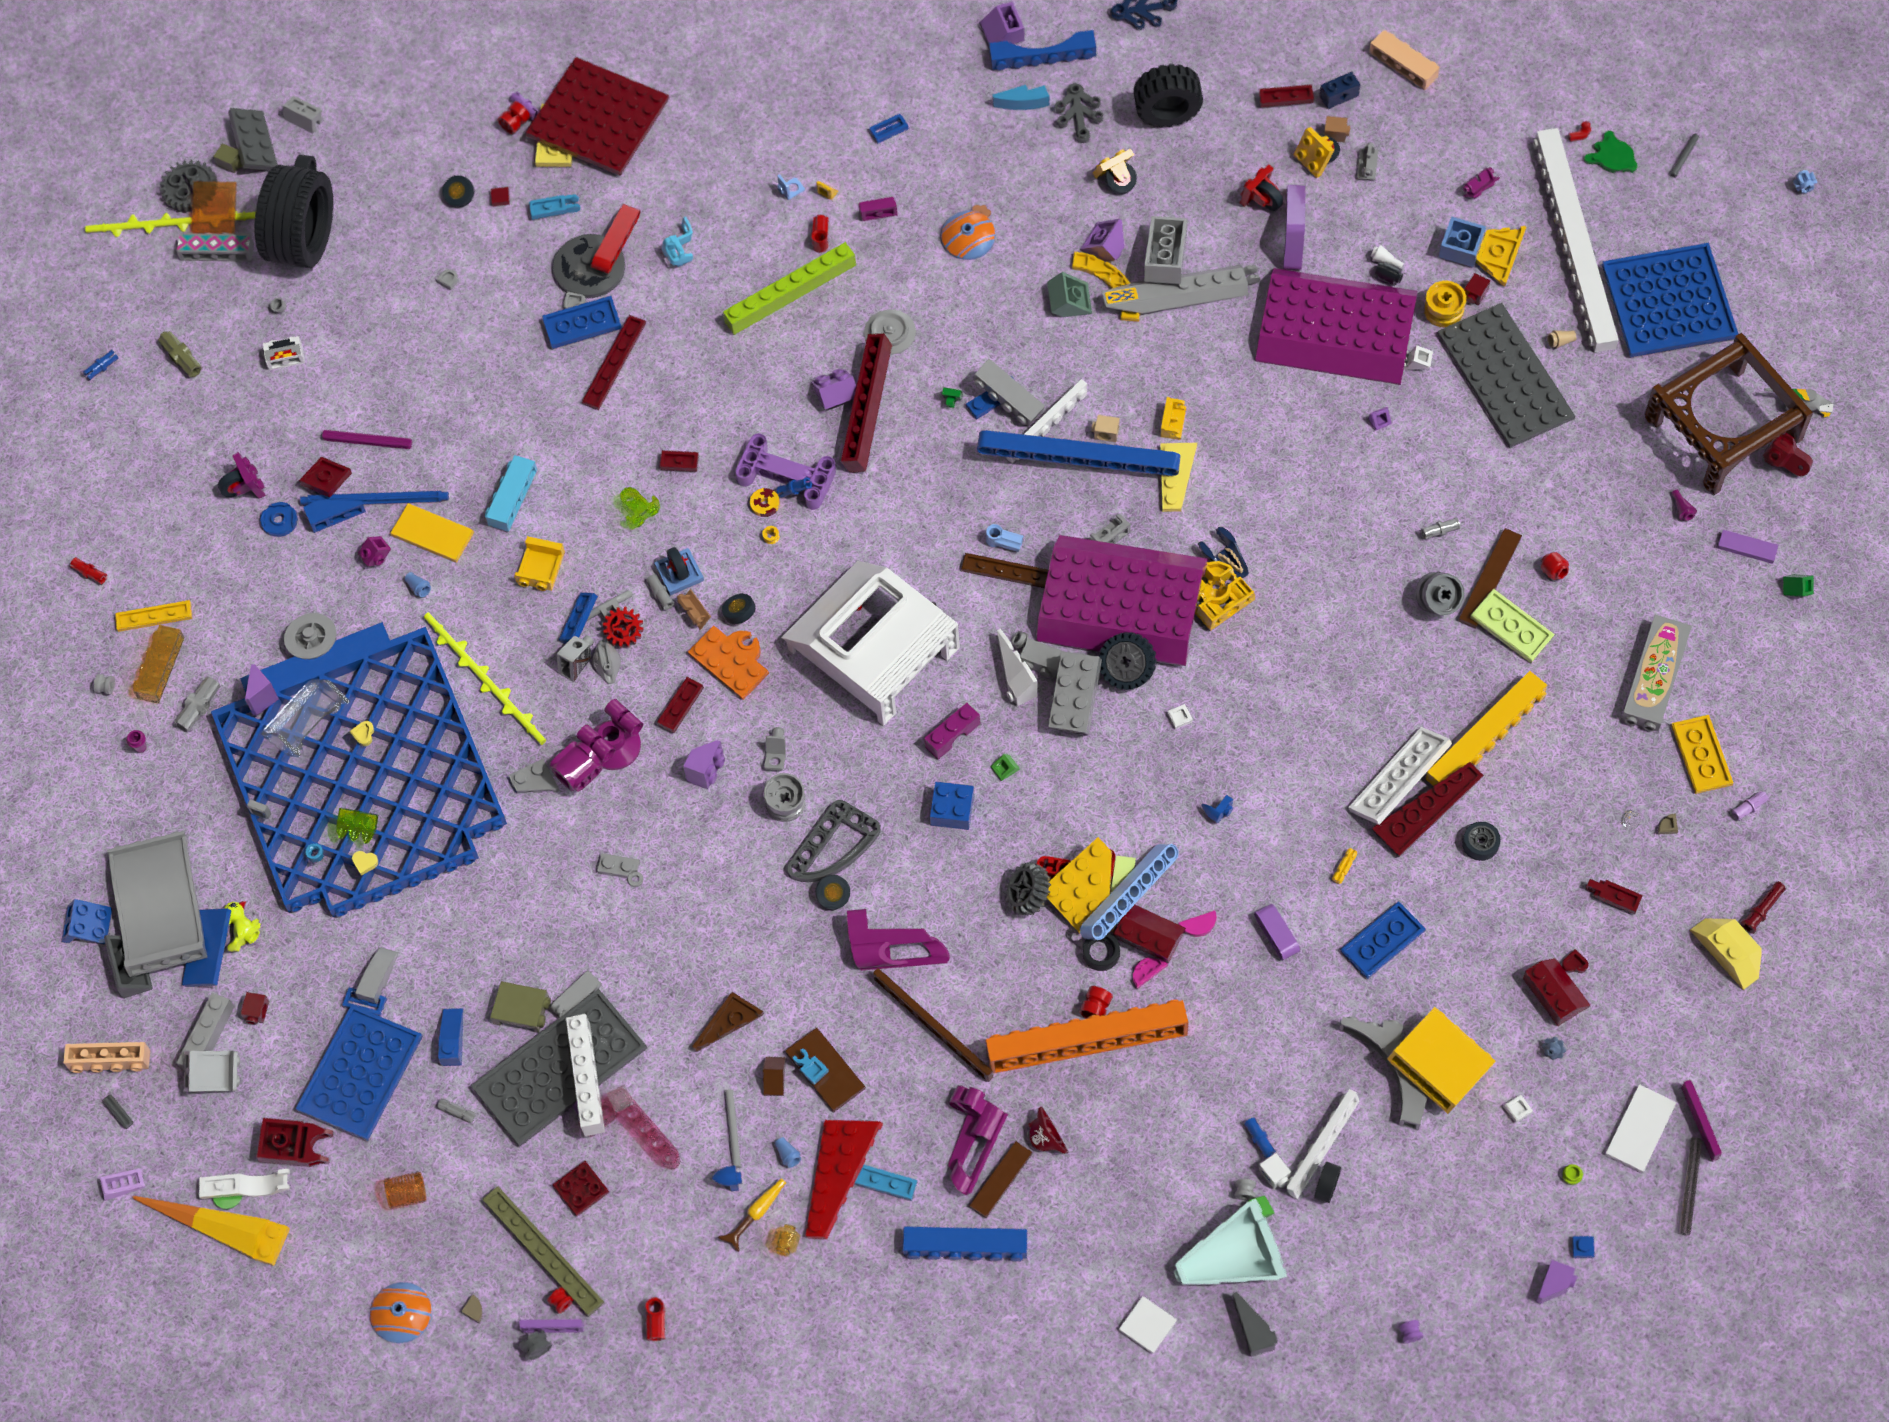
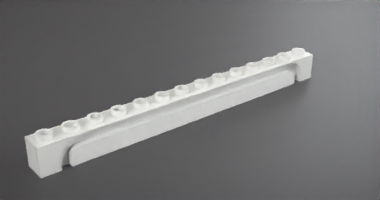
(1576, 241)

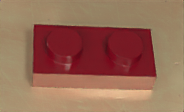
(679, 461)

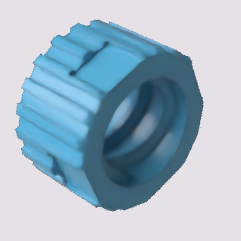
(318, 857)

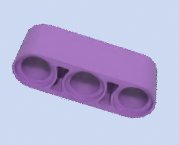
(1277, 932)

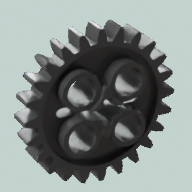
(174, 186)

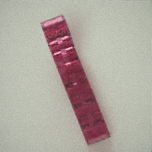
(648, 1137)

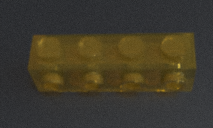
(158, 664)

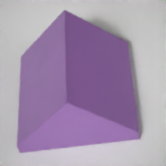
(259, 691)

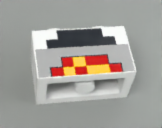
(283, 353)

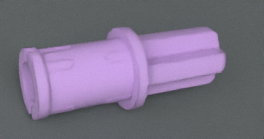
(1749, 805)

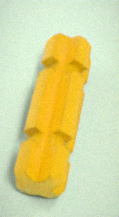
(1344, 866)

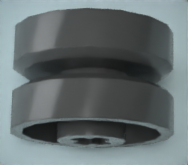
(1439, 593)

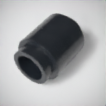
(1389, 273)

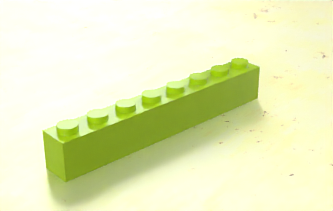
(789, 288)

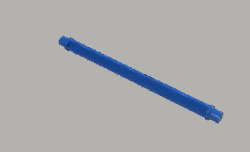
(382, 498)

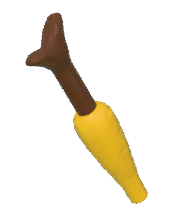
(755, 1212)

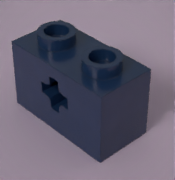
(1339, 90)

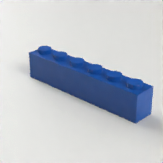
(965, 1242)

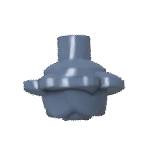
(1554, 1048)

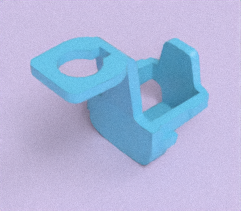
(672, 242)

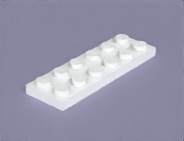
(1400, 775)

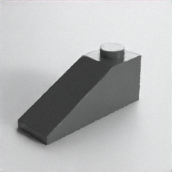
(1255, 1329)

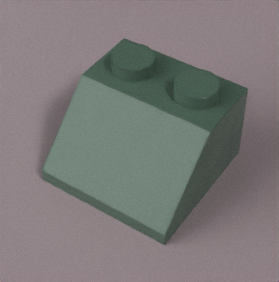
(1069, 296)

